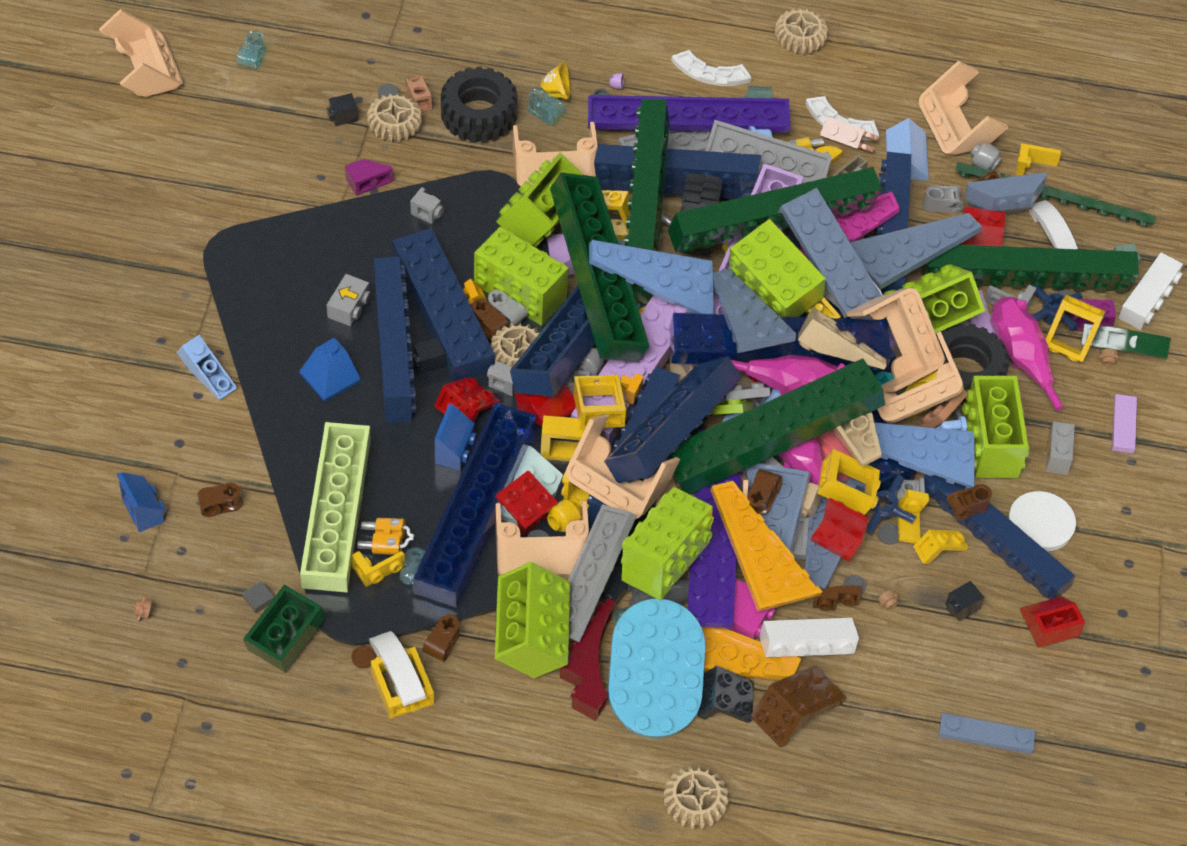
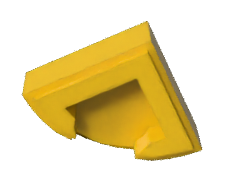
(835, 152)

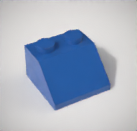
(454, 439)
(140, 501)

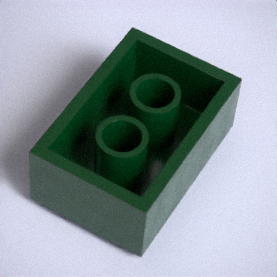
(284, 628)

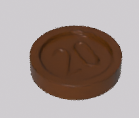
(362, 656)

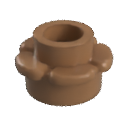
(1108, 357)
(888, 599)

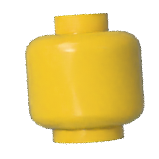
(563, 514)

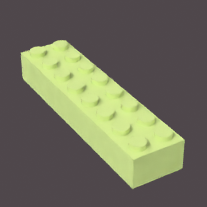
(335, 507)

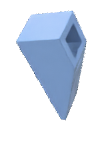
(206, 367)

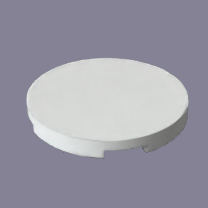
(1044, 519)

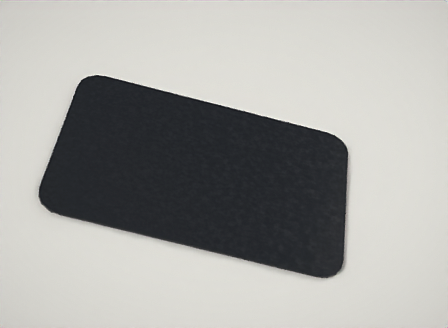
(272, 303)

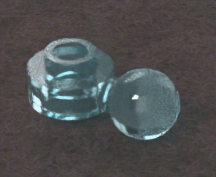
(412, 561)

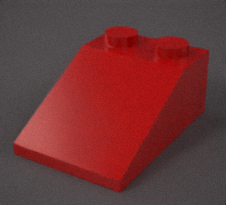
(992, 227)

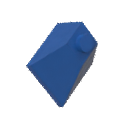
(329, 370)

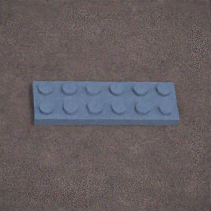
(829, 251)

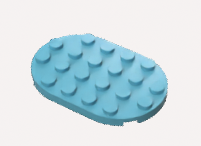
(656, 668)

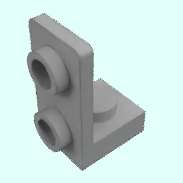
(994, 294)

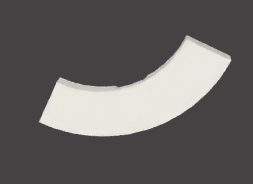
(718, 76)
(820, 109)

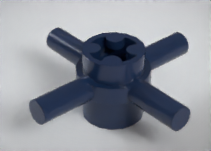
(1050, 308)
(888, 511)

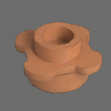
(142, 608)

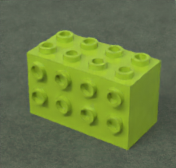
(533, 210)
(777, 271)
(522, 274)
(947, 296)
(997, 425)
(666, 543)
(532, 620)

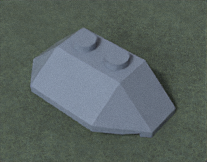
(1006, 194)

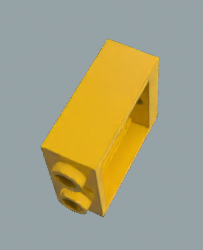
(618, 201)
(1080, 309)
(605, 386)
(560, 428)
(850, 497)
(394, 705)

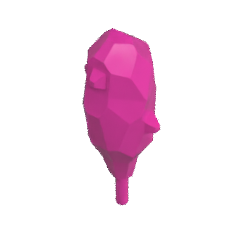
(1024, 343)
(787, 371)
(805, 457)

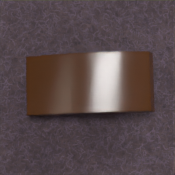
(839, 594)

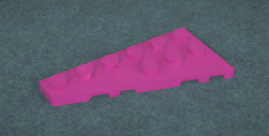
(862, 222)

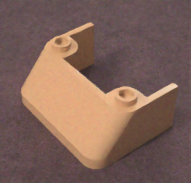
(149, 53)
(943, 112)
(527, 160)
(912, 332)
(925, 396)
(592, 475)
(551, 553)

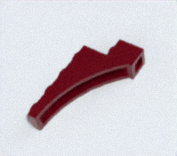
(583, 665)

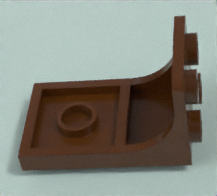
(793, 702)

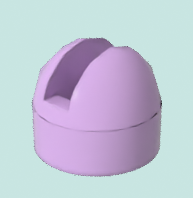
(617, 81)

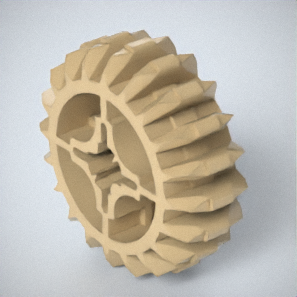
(801, 31)
(394, 117)
(512, 343)
(711, 791)

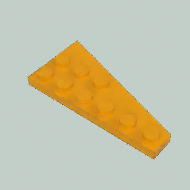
(763, 558)
(744, 656)

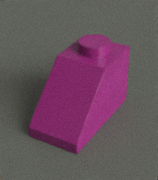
(367, 175)

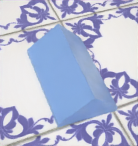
(910, 139)

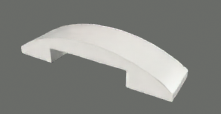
(1052, 224)
(399, 667)

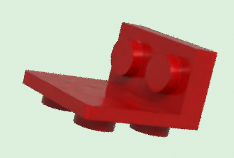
(465, 396)
(526, 501)
(841, 530)

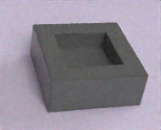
(258, 597)

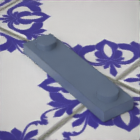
(986, 733)

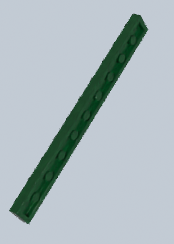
(1065, 197)

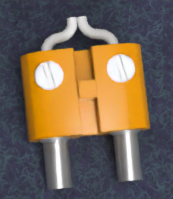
(387, 536)

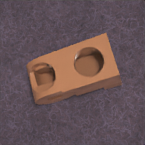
(419, 92)

